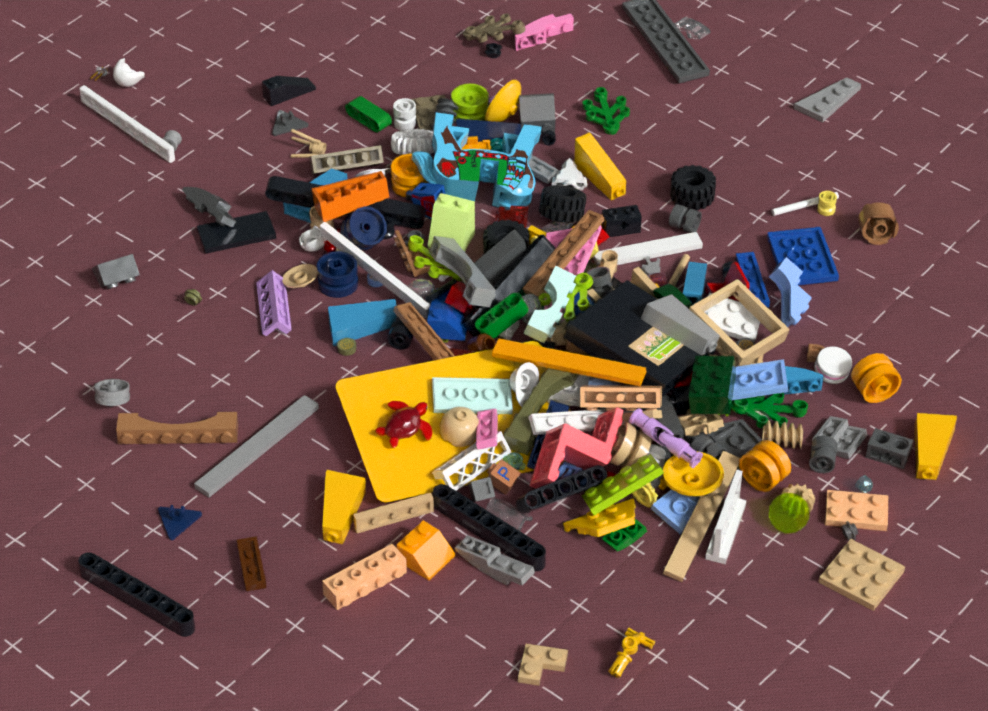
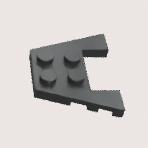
(734, 436)

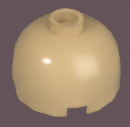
(459, 426)

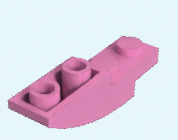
(542, 28)

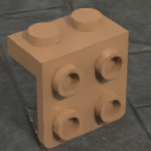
(410, 256)

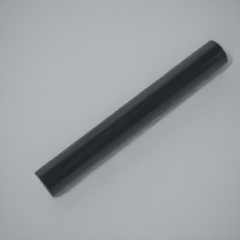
(440, 291)

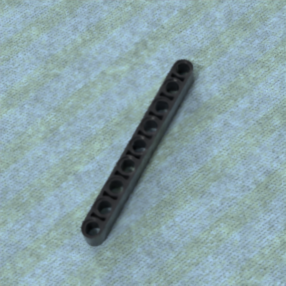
(301, 194)

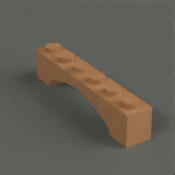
(137, 430)

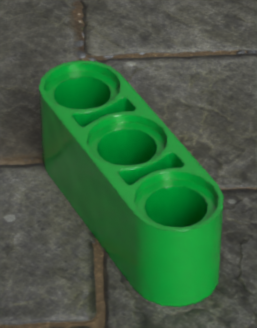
(368, 114)
(502, 315)

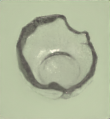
(422, 287)

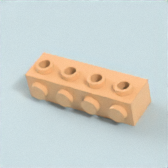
(620, 396)
(364, 576)

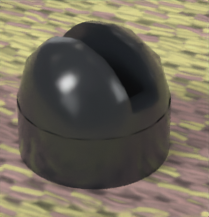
(550, 138)

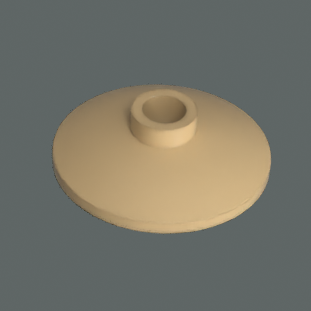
(300, 276)

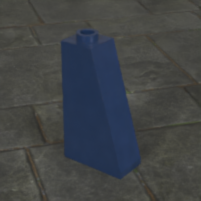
(488, 129)

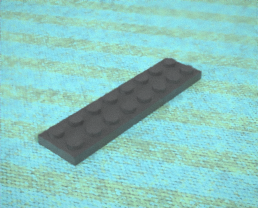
(666, 40)

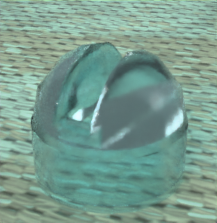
(864, 484)

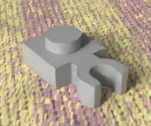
(651, 267)

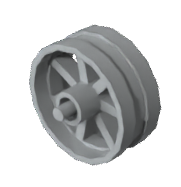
(112, 392)

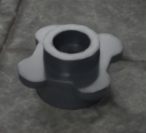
(493, 50)

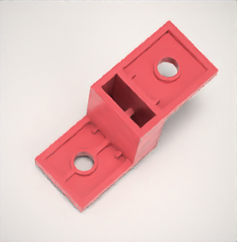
(576, 447)

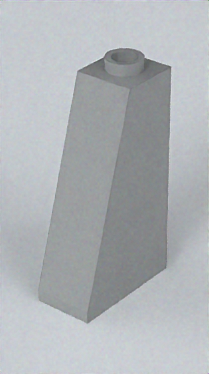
(680, 324)

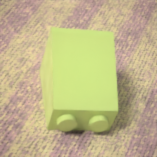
(453, 219)

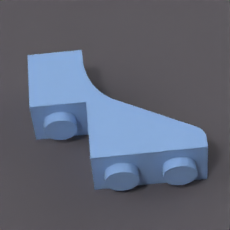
(793, 298)

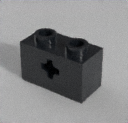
(622, 220)

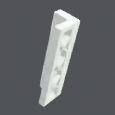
(465, 457)

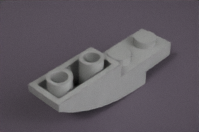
(493, 563)

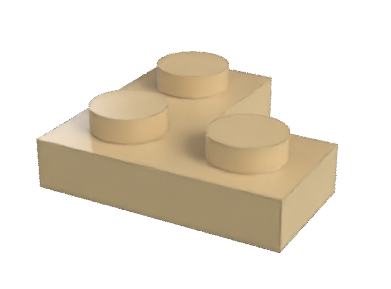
(538, 658)

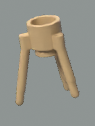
(316, 146)

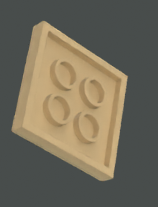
(861, 574)

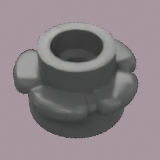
(849, 531)

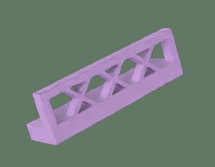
(277, 300)

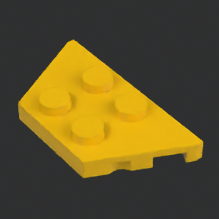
(607, 521)

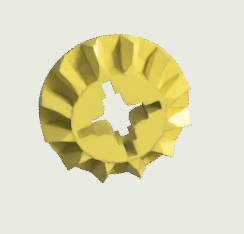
(646, 495)

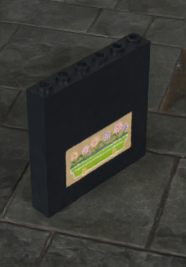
(617, 333)

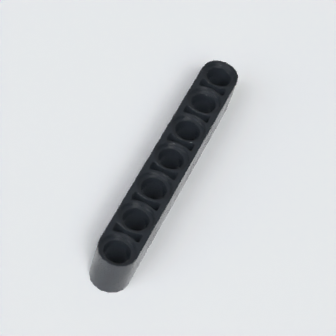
(514, 278)
(489, 527)
(137, 594)

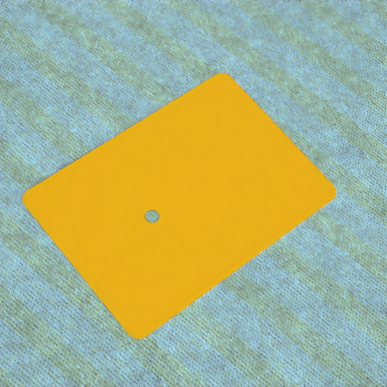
(409, 467)

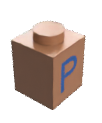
(503, 476)

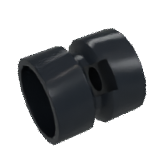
(399, 335)

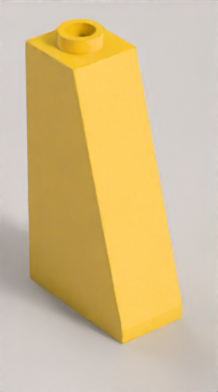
(598, 167)
(932, 441)
(341, 500)

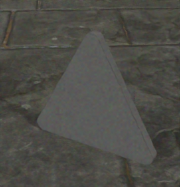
(286, 122)

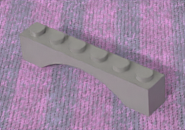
(450, 254)

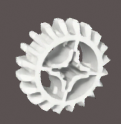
(411, 141)

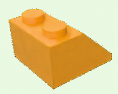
(425, 550)

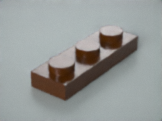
(251, 563)

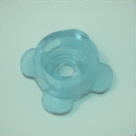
(515, 458)

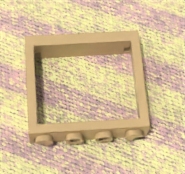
(725, 344)

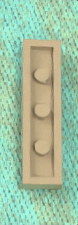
(393, 513)

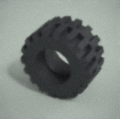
(693, 187)
(562, 203)
(498, 230)

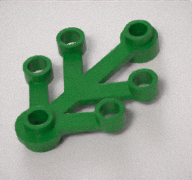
(609, 124)
(746, 406)

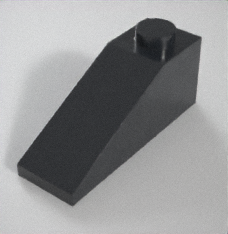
(283, 88)

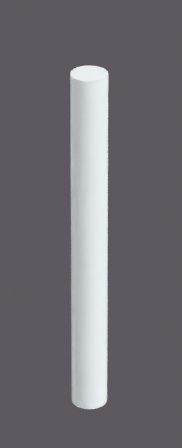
(795, 206)

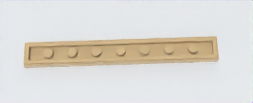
(700, 522)

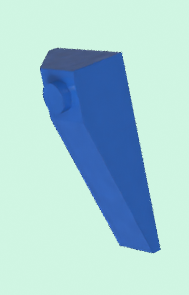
(446, 319)

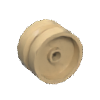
(629, 445)

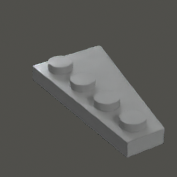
(827, 101)

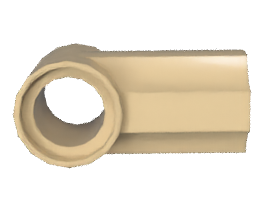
(609, 259)

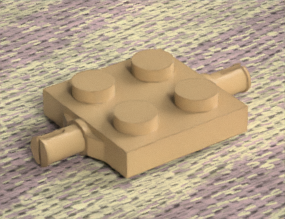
(696, 423)

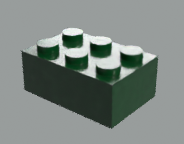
(712, 385)

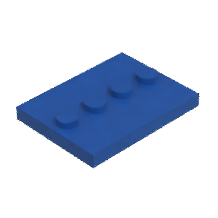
(807, 251)

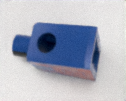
(425, 195)

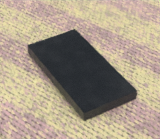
(246, 231)

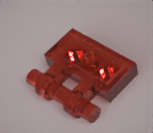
(516, 213)

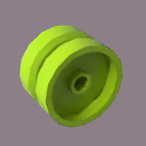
(471, 100)

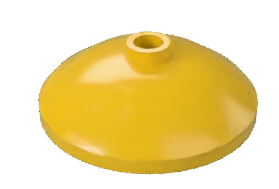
(505, 102)
(694, 481)

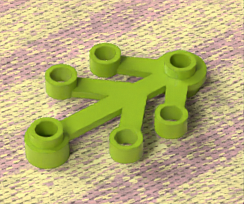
(416, 244)
(583, 282)

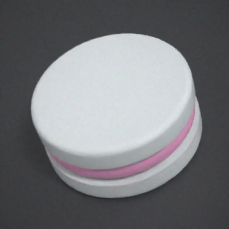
(833, 364)

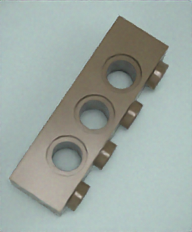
(346, 159)

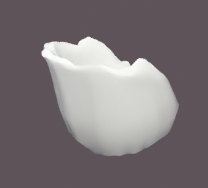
(125, 75)

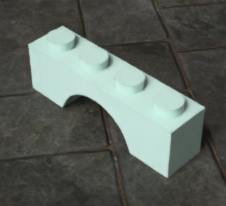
(542, 321)

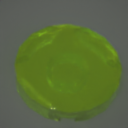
(789, 513)

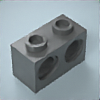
(889, 448)

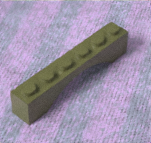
(520, 434)

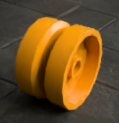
(405, 175)
(876, 378)
(765, 465)

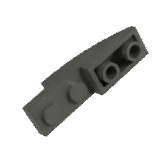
(211, 204)

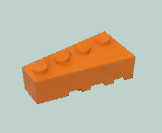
(350, 194)

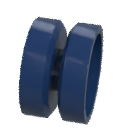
(364, 228)
(337, 274)

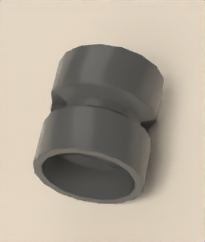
(685, 218)
(601, 280)
(705, 444)
(823, 454)

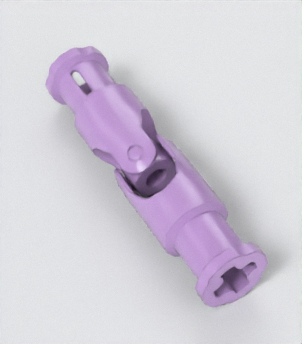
(676, 446)

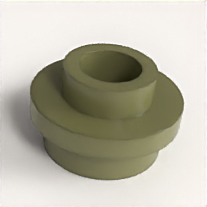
(192, 297)

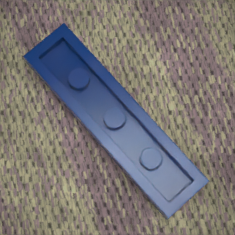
(750, 268)

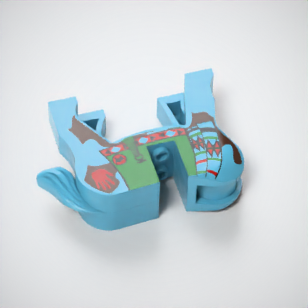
(463, 169)

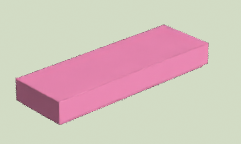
(487, 429)

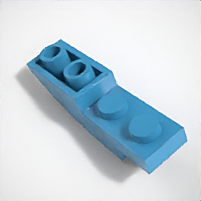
(802, 380)

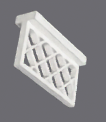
(727, 523)

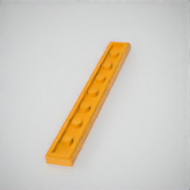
(569, 362)

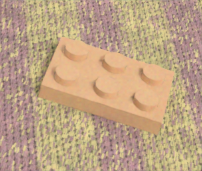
(862, 509)

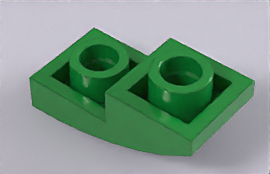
(625, 537)

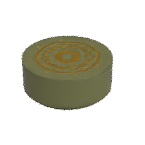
(346, 346)

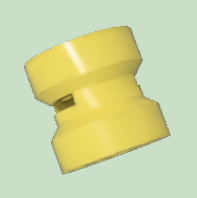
(827, 203)

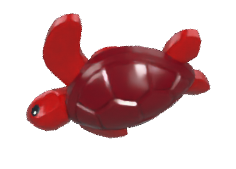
(405, 422)

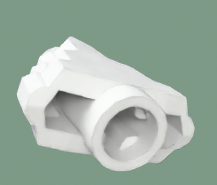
(570, 176)

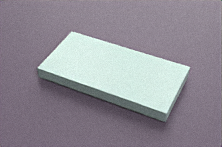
(472, 393)

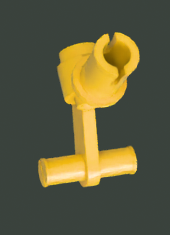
(629, 647)

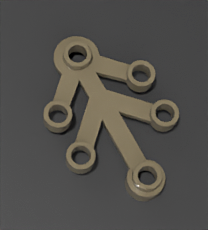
(494, 28)

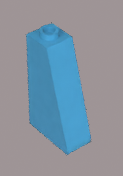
(302, 212)
(695, 281)
(360, 319)

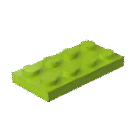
(622, 484)

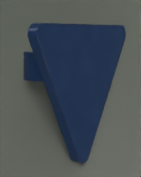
(177, 520)

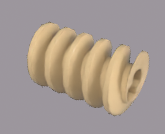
(783, 434)

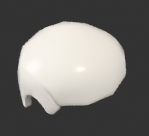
(312, 240)

